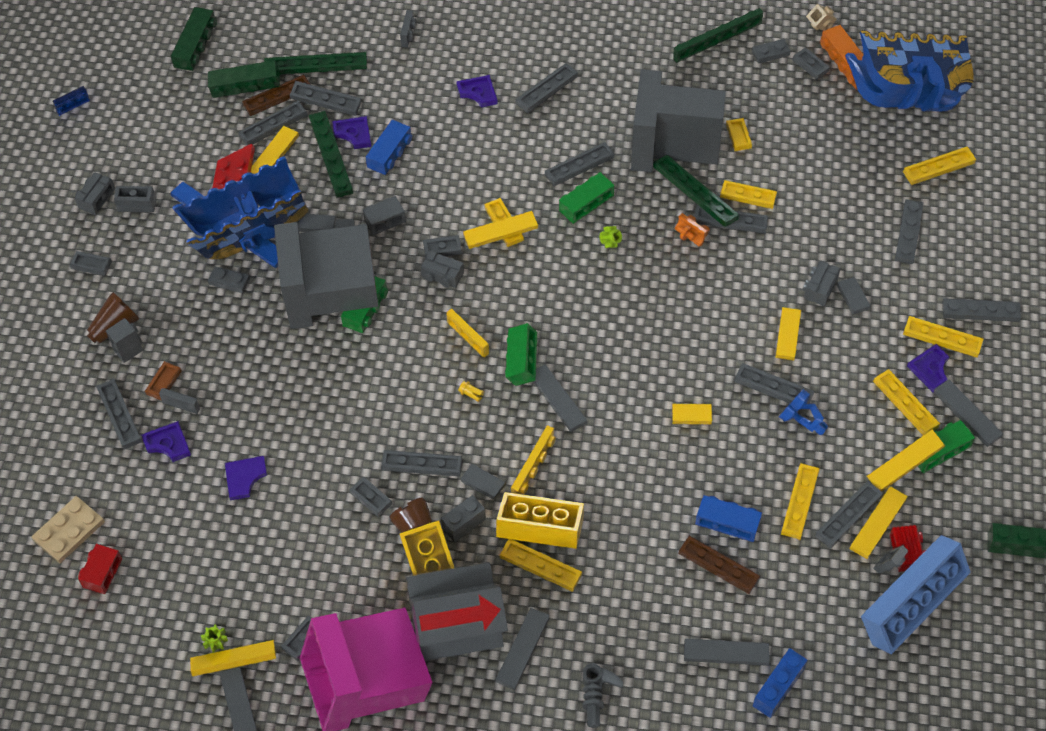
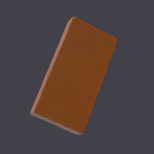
(163, 378)

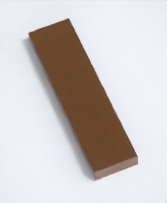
(271, 97)
(719, 564)

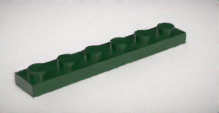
(717, 35)
(320, 62)
(330, 154)
(696, 191)

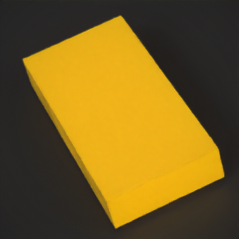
(739, 134)
(691, 414)

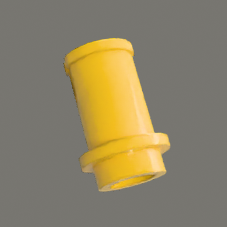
(471, 391)

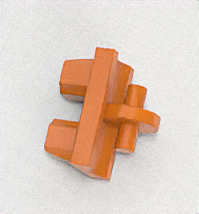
(690, 229)

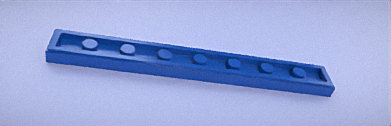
(265, 249)

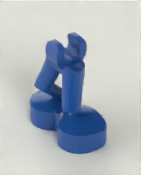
(798, 403)

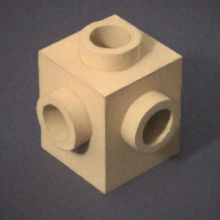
(821, 17)

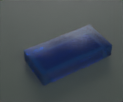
(71, 100)

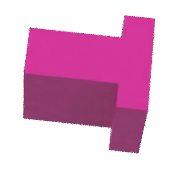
(363, 666)

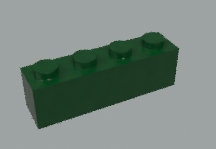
(193, 39)
(244, 79)
(1017, 540)

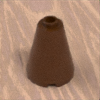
(110, 313)
(411, 516)

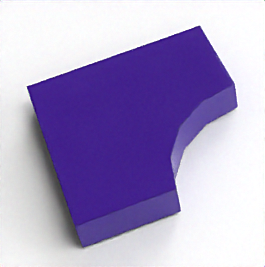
(478, 89)
(353, 130)
(929, 367)
(168, 441)
(242, 476)

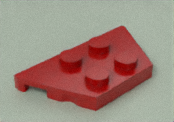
(233, 166)

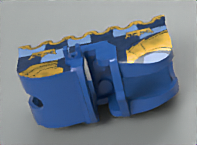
(912, 71)
(231, 215)

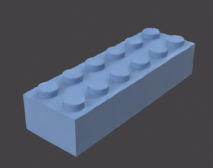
(915, 594)

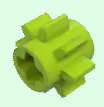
(610, 236)
(209, 638)

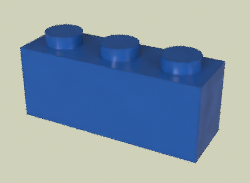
(388, 147)
(728, 518)
(780, 683)

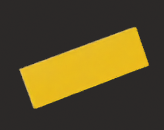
(748, 194)
(497, 211)
(467, 333)
(788, 333)

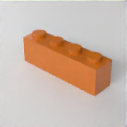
(837, 45)

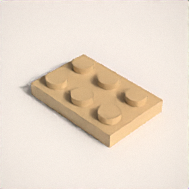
(67, 529)

